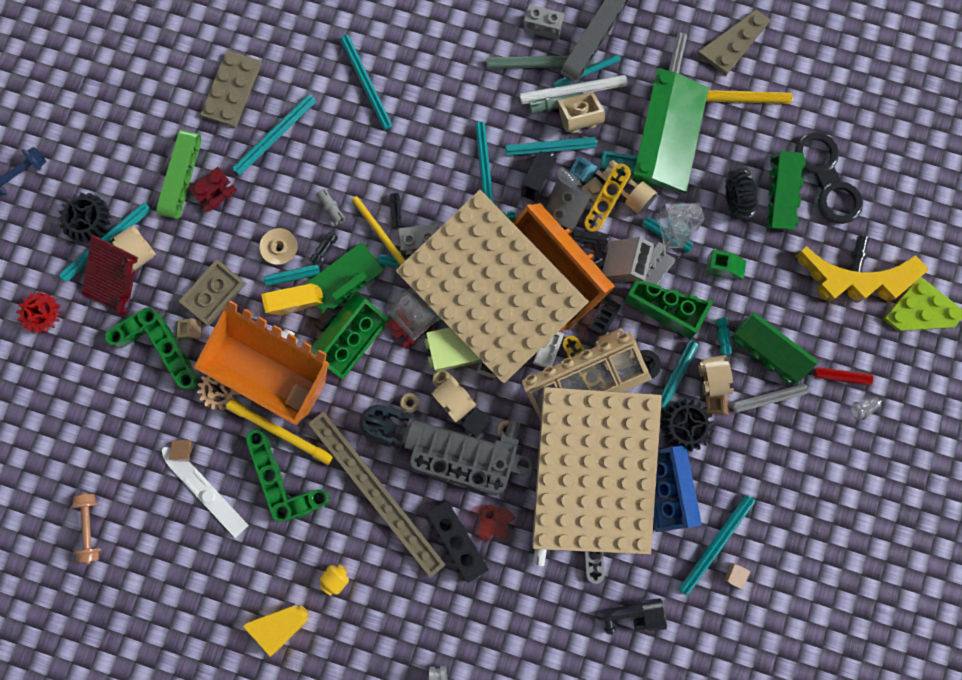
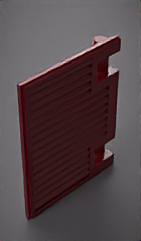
(107, 276)

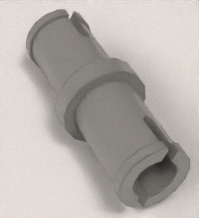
(330, 206)

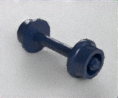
(33, 157)

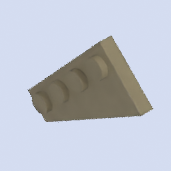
(732, 45)

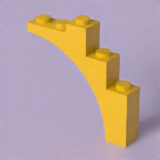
(860, 284)

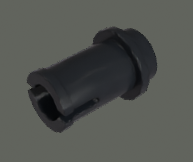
(325, 319)

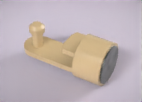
(639, 198)

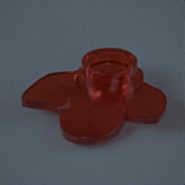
(496, 525)

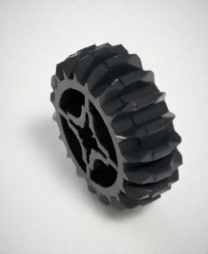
(741, 193)
(73, 220)
(704, 423)

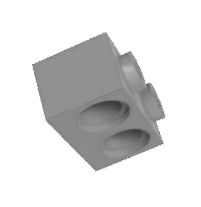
(543, 22)

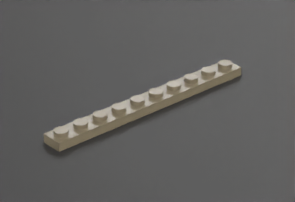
(377, 494)

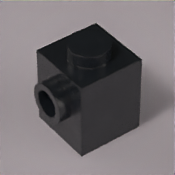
(475, 422)

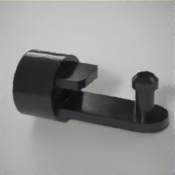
(652, 610)

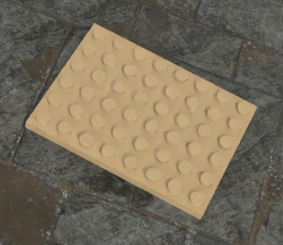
(492, 286)
(596, 471)

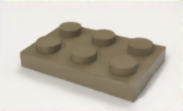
(212, 292)

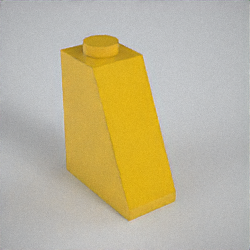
(292, 299)
(277, 628)

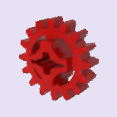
(36, 322)

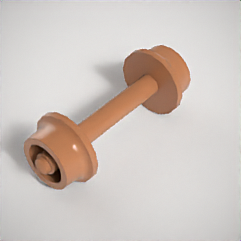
(85, 501)

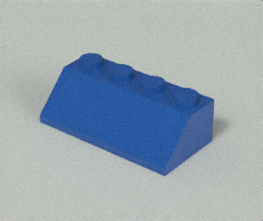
(675, 481)

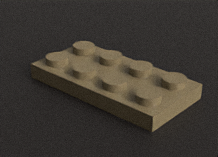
(231, 89)

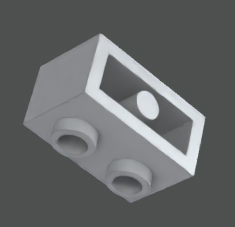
(414, 237)

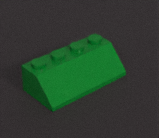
(350, 334)
(773, 349)

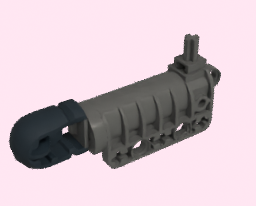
(448, 449)

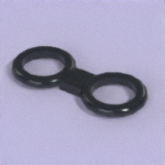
(829, 179)

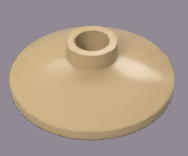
(274, 239)

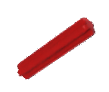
(844, 376)

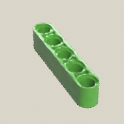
(179, 174)

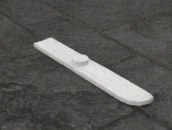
(207, 494)

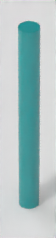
(591, 69)

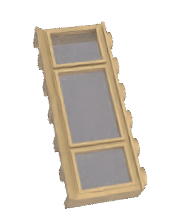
(608, 367)

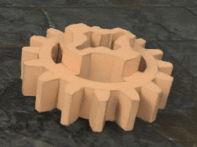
(214, 395)

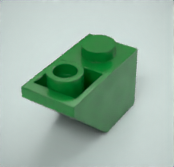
(725, 265)

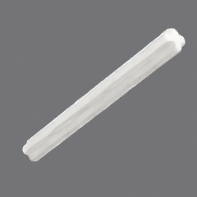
(585, 87)

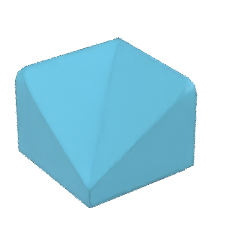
(583, 169)

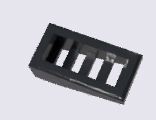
(597, 330)

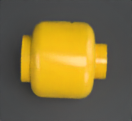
(334, 579)

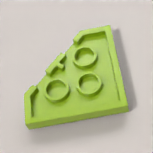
(923, 309)

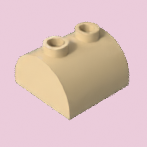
(581, 112)

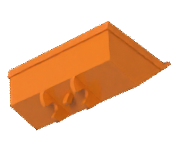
(565, 255)
(262, 363)

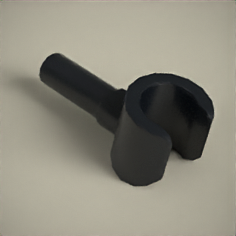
(599, 262)

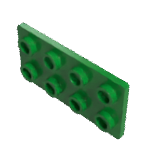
(346, 276)

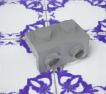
(659, 264)

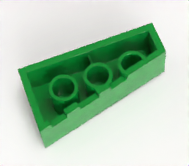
(785, 190)
(669, 307)

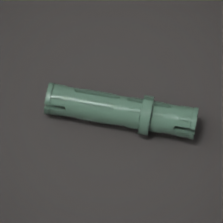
(548, 103)

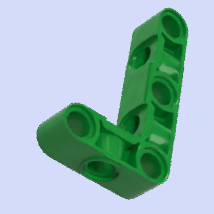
(161, 338)
(274, 490)

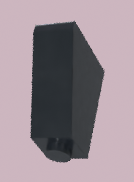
(538, 176)

